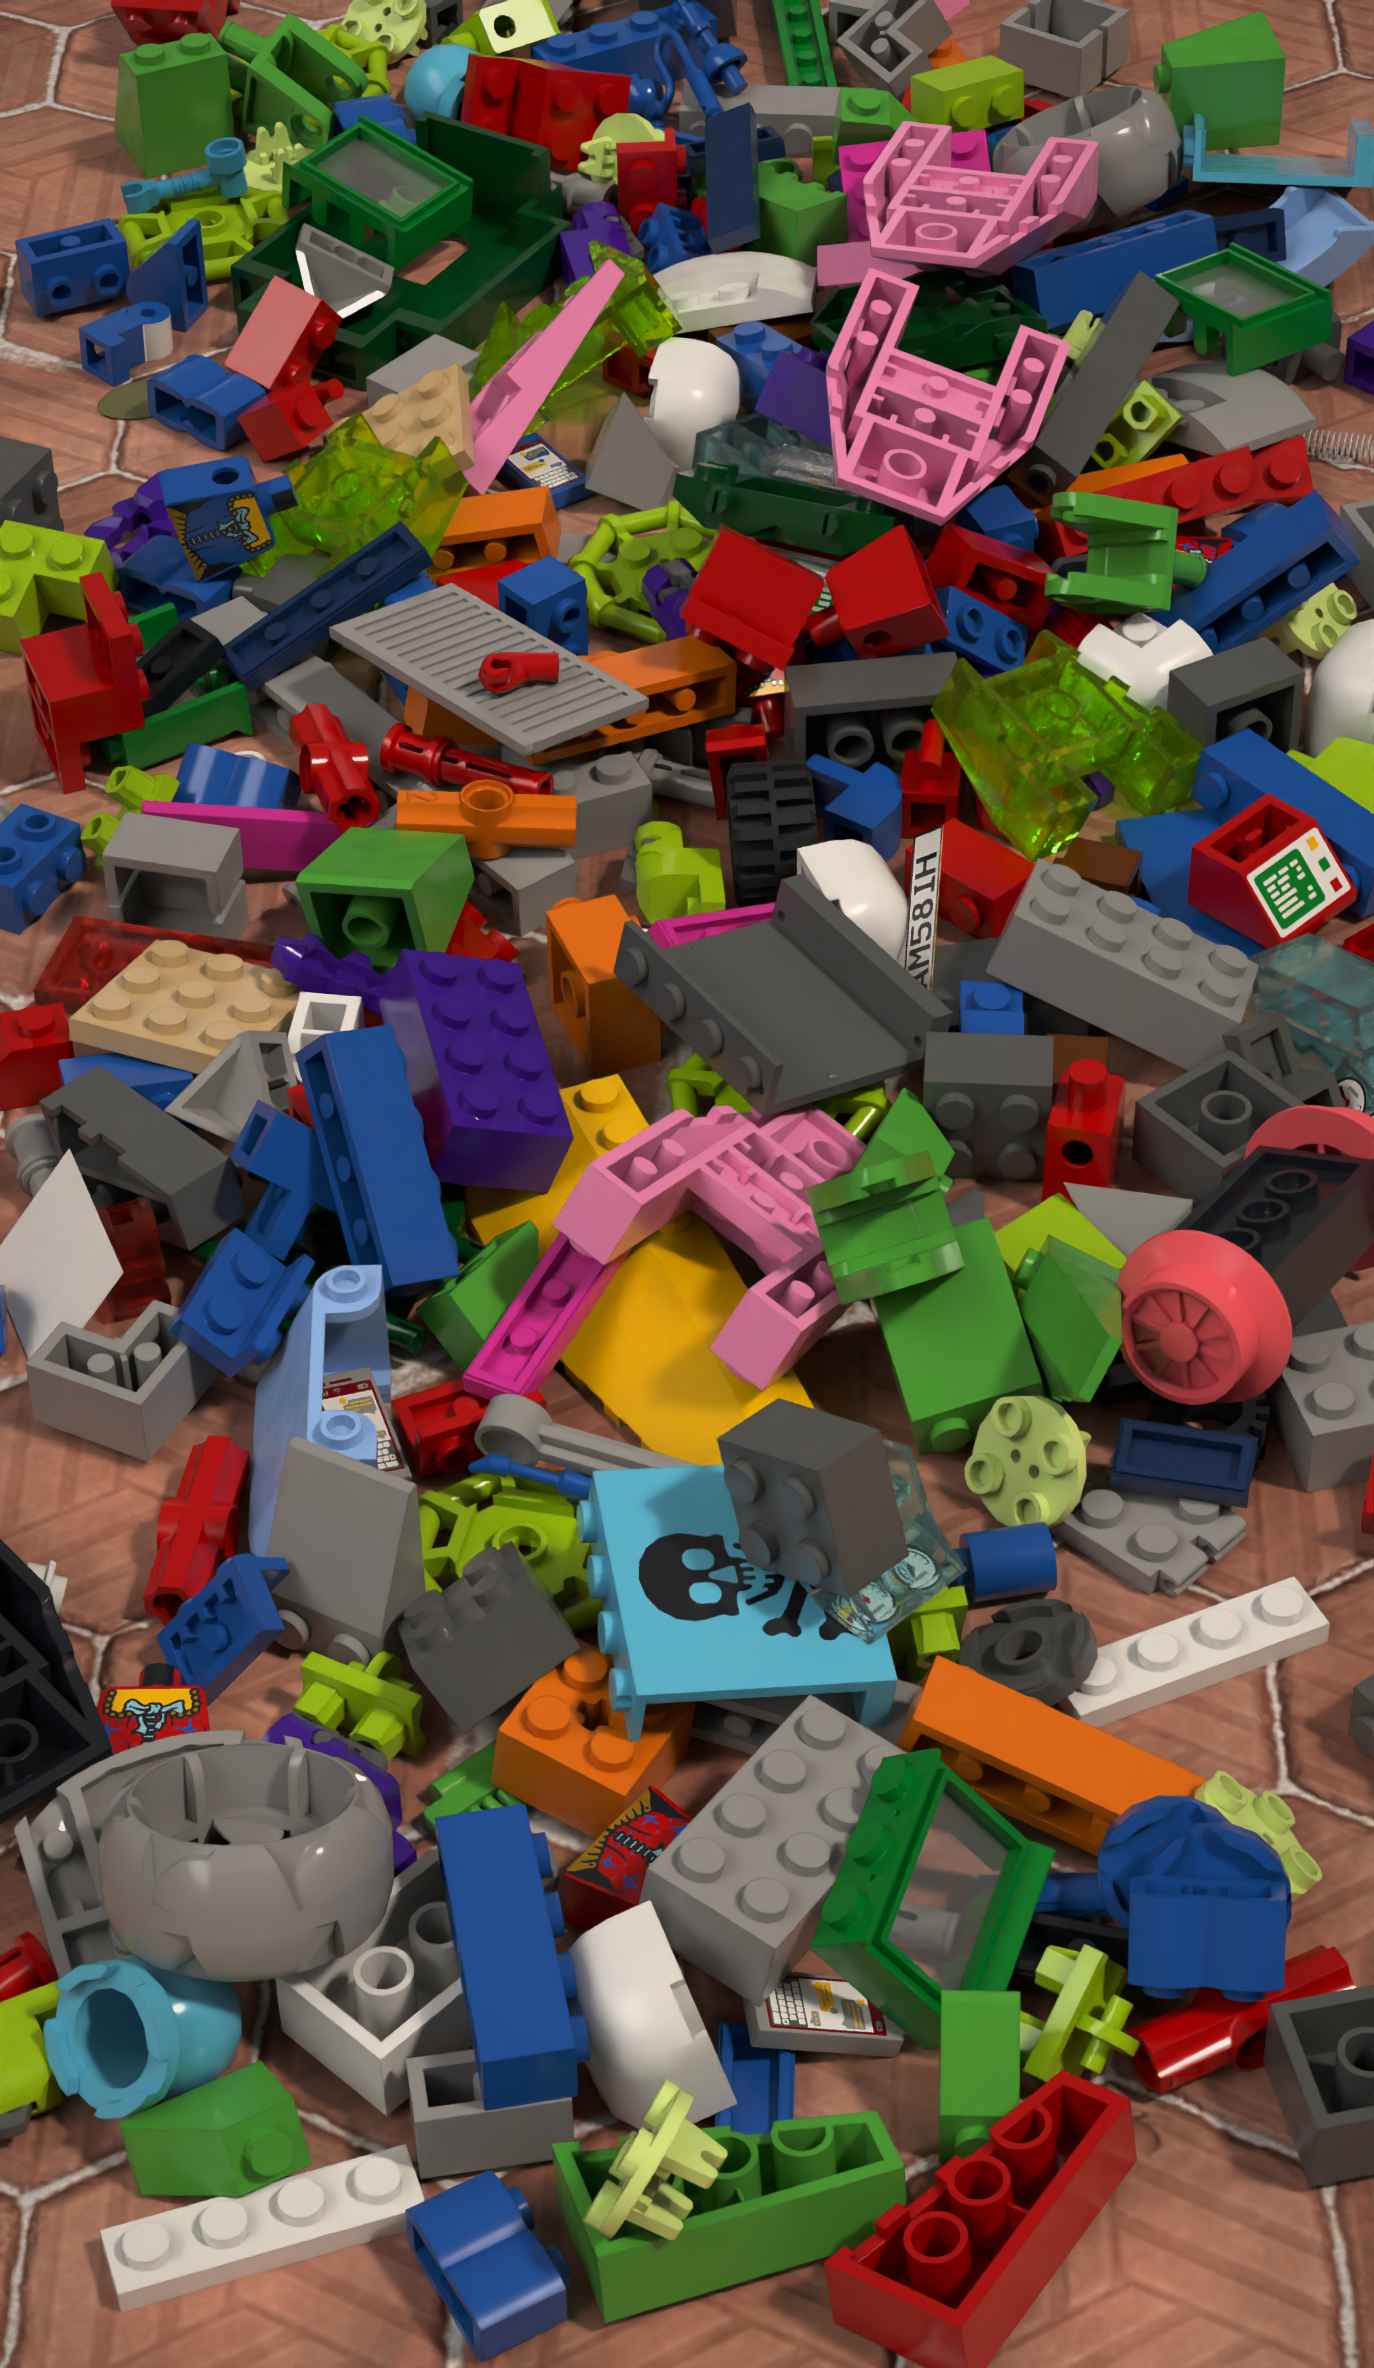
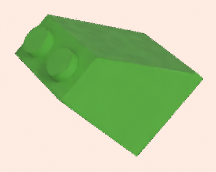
(1230, 78)
(173, 103)
(386, 892)
(957, 1344)

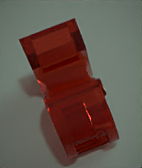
(138, 1249)

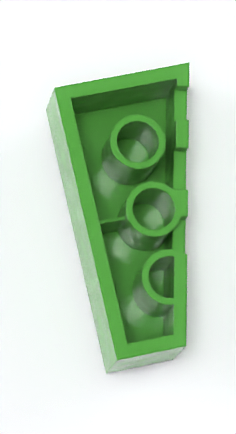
(792, 215)
(771, 2208)

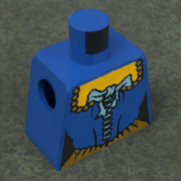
(223, 512)

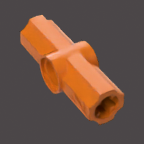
(491, 817)

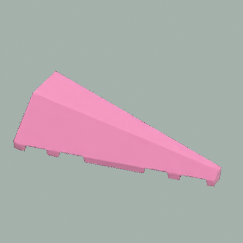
(521, 385)

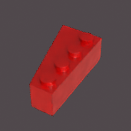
(985, 2240)

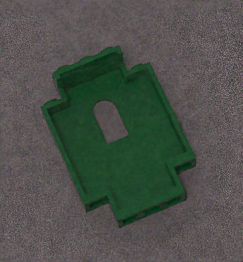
(508, 256)

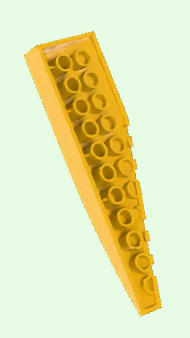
(661, 1312)

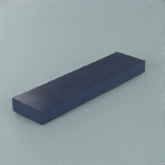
(732, 178)
(329, 600)

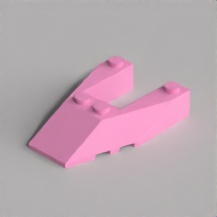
(972, 218)
(918, 429)
(750, 1187)

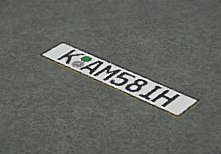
(924, 905)

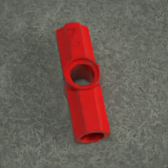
(333, 767)
(197, 1525)
(1227, 2031)

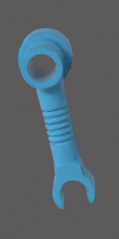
(225, 170)

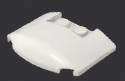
(738, 288)

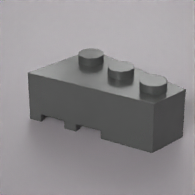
(139, 1151)

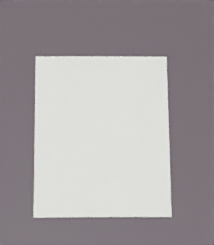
(57, 1259)

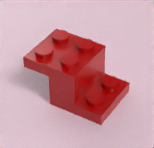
(171, 19)
(542, 102)
(750, 600)
(85, 681)

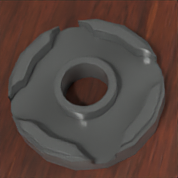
(1050, 1627)

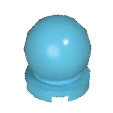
(437, 81)
(139, 2034)

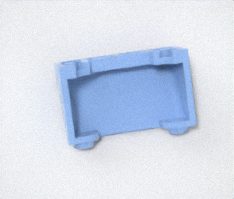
(333, 1332)

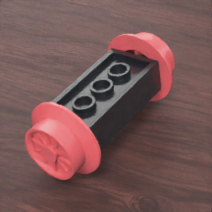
(1226, 1288)

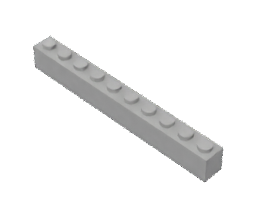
(512, 887)

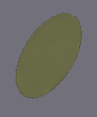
(126, 401)

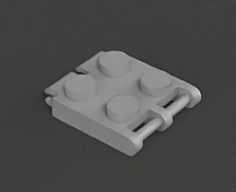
(1149, 1536)

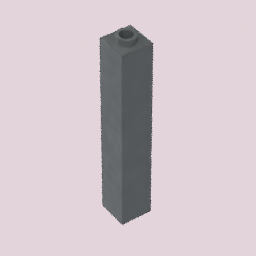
(1094, 388)

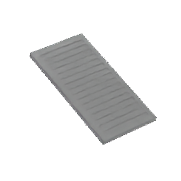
(438, 649)

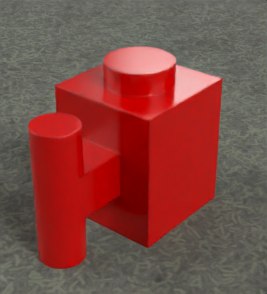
(289, 417)
(930, 784)

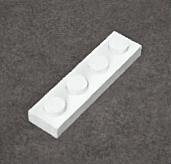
(1198, 1652)
(262, 2229)

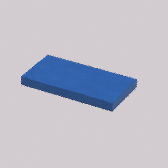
(1166, 870)

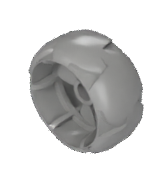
(1136, 149)
(246, 1862)

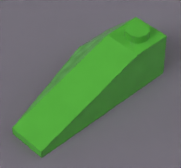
(1069, 1317)

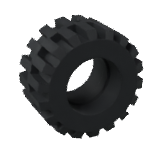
(767, 821)

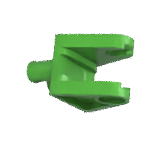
(289, 79)
(1128, 556)
(884, 1227)

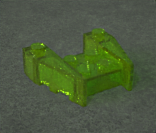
(634, 315)
(358, 493)
(1045, 726)

